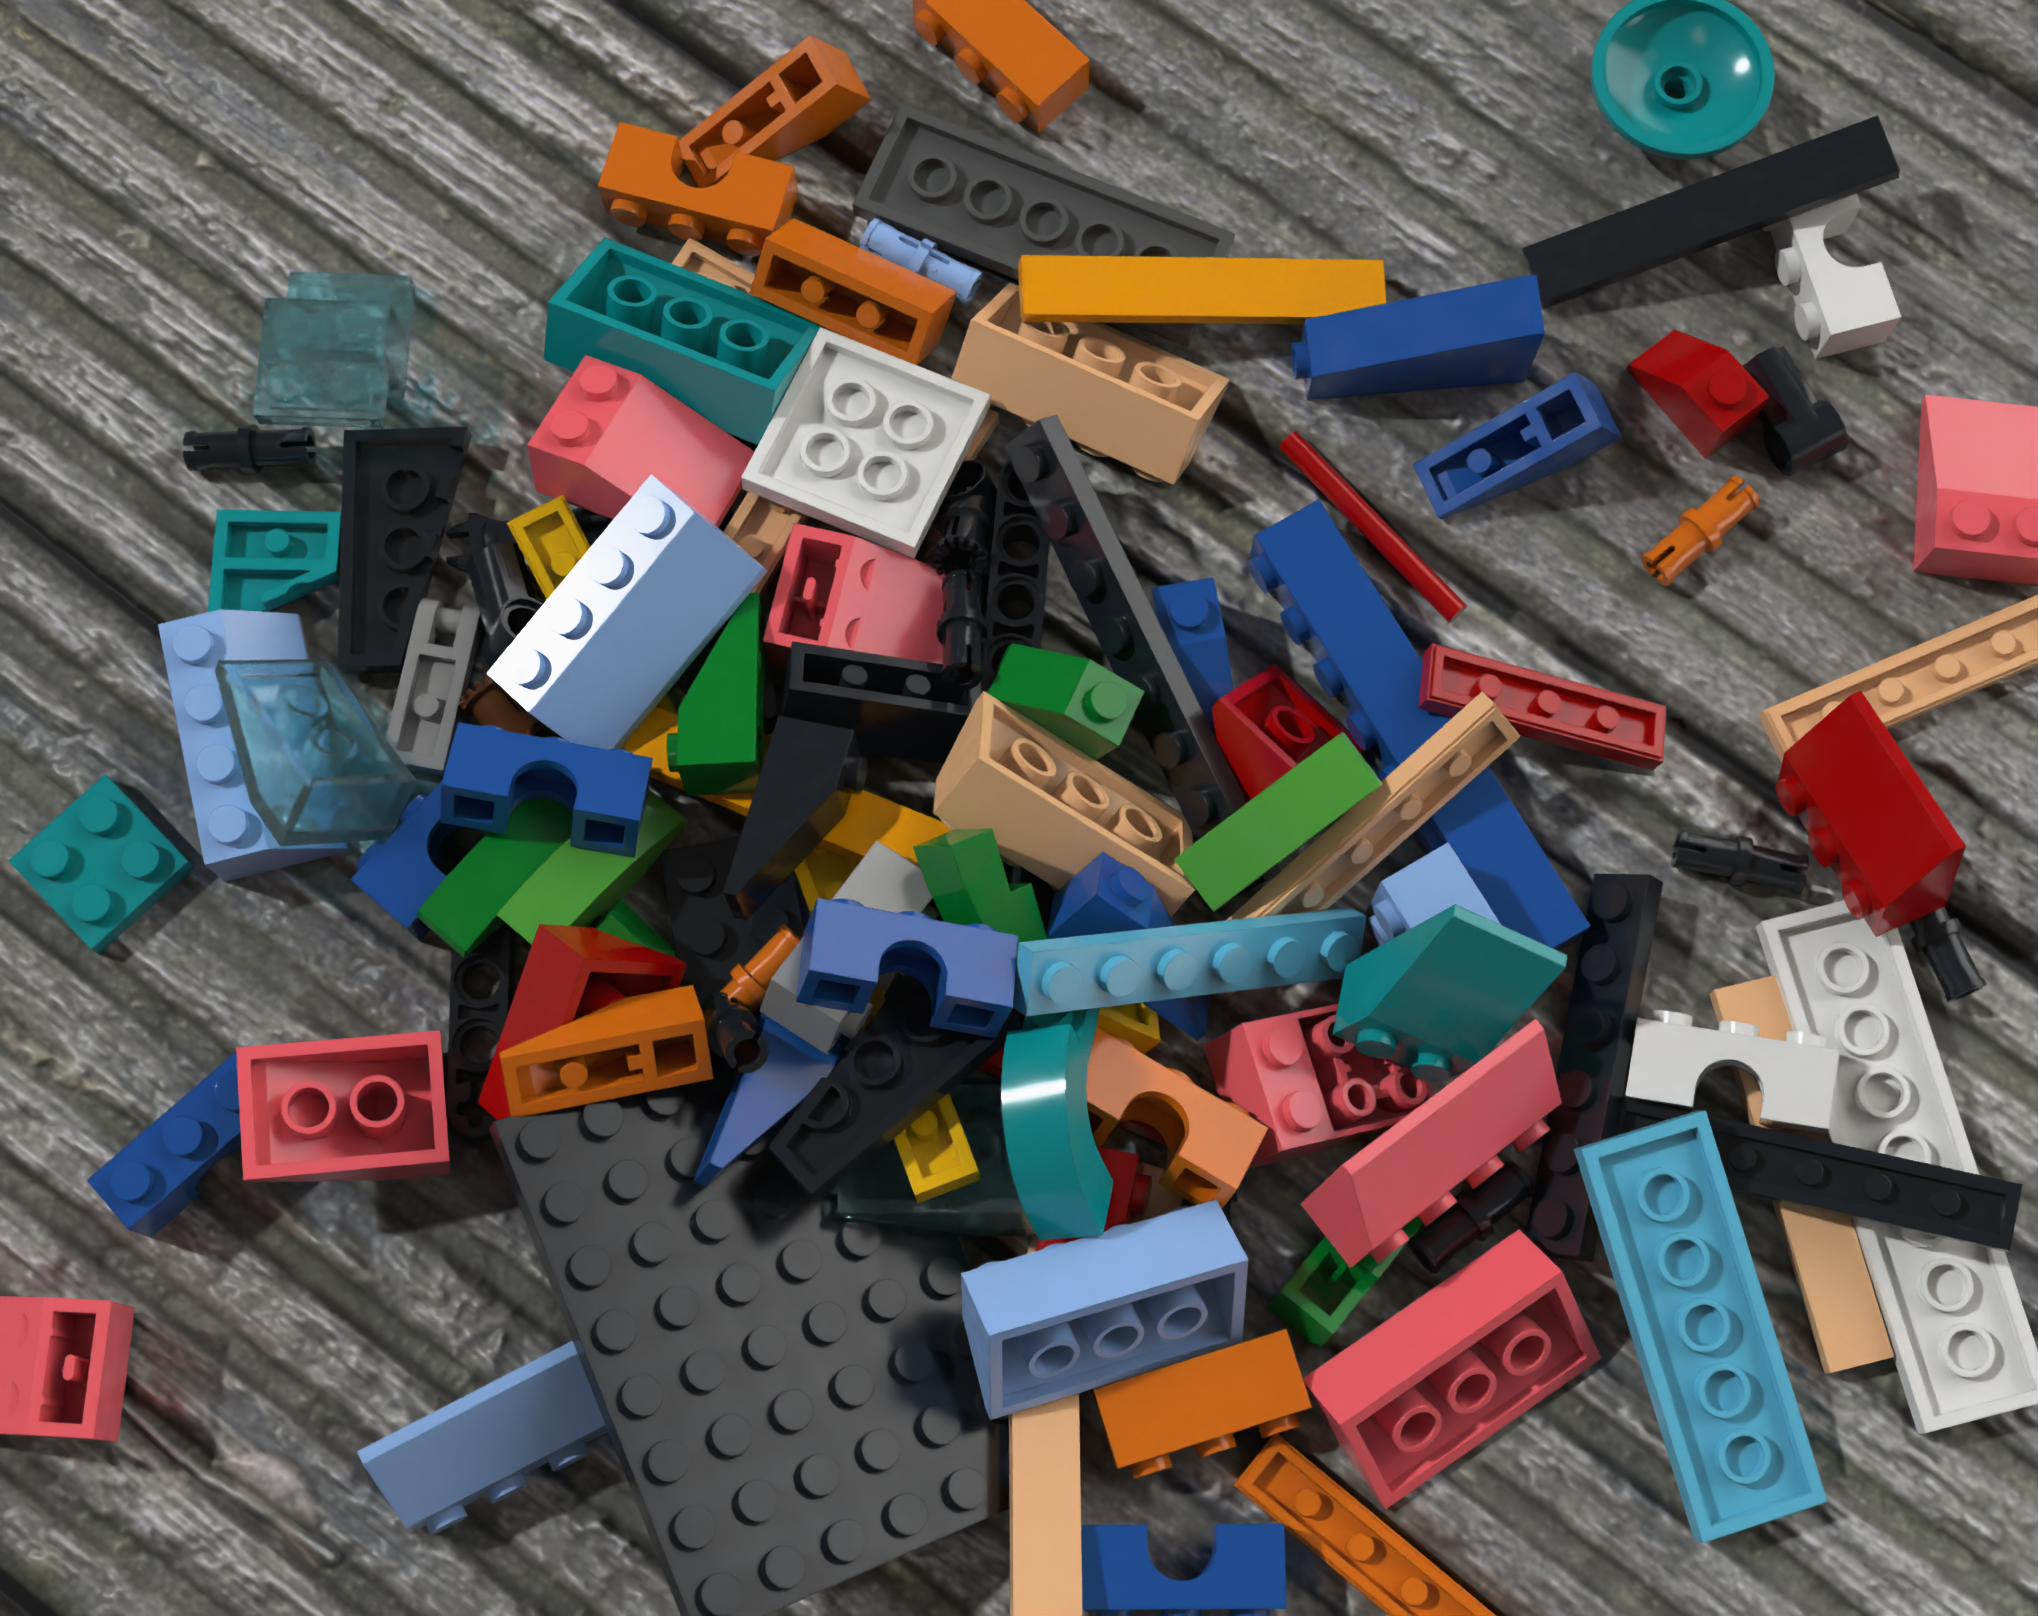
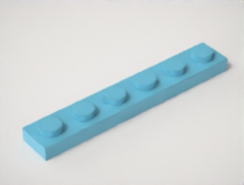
(1185, 960)

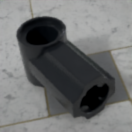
(1796, 425)
(502, 595)

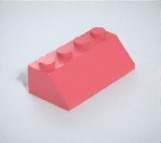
(1437, 1148)
(1453, 1367)

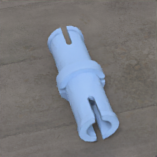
(922, 259)

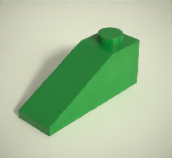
(724, 711)

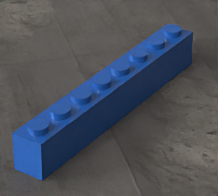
(1378, 680)

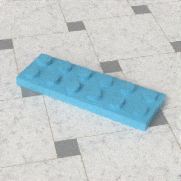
(1700, 1326)

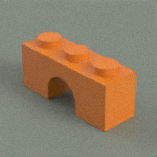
(741, 210)
(1205, 1137)

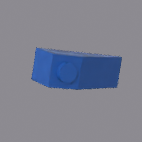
(1519, 446)
(1197, 636)
(1119, 899)
(766, 1096)

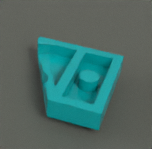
(272, 557)

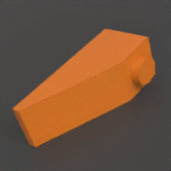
(777, 112)
(610, 1054)

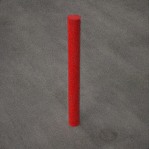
(1372, 526)

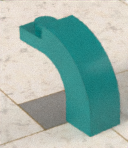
(1049, 1127)

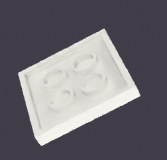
(866, 442)

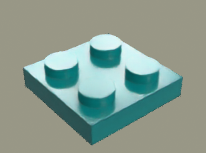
(101, 864)

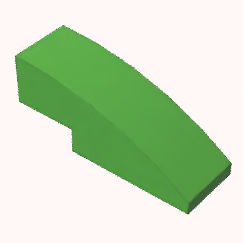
(1278, 821)
(585, 883)

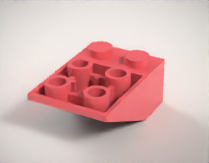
(854, 599)
(1309, 1084)
(63, 1367)

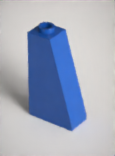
(1424, 342)

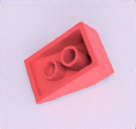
(621, 428)
(1977, 490)
(344, 1109)

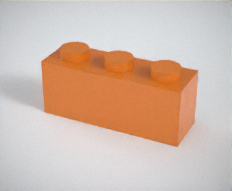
(1010, 52)
(852, 291)
(1202, 1403)

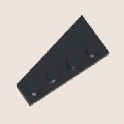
(392, 529)

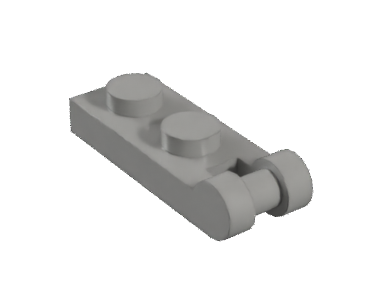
(433, 685)

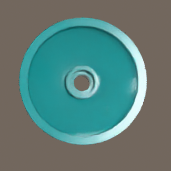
(1690, 46)

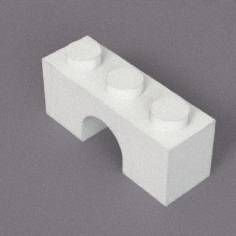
(1835, 303)
(1793, 1074)

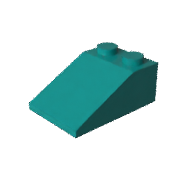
(1443, 992)

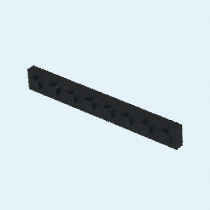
(1127, 627)

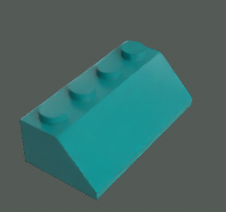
(682, 331)

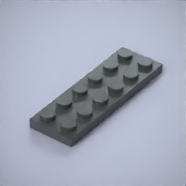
(1007, 203)

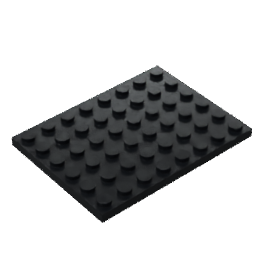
(763, 1367)

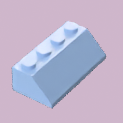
(627, 620)
(229, 828)
(1104, 1307)
(487, 1442)

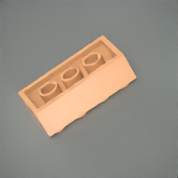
(1100, 382)
(1056, 804)

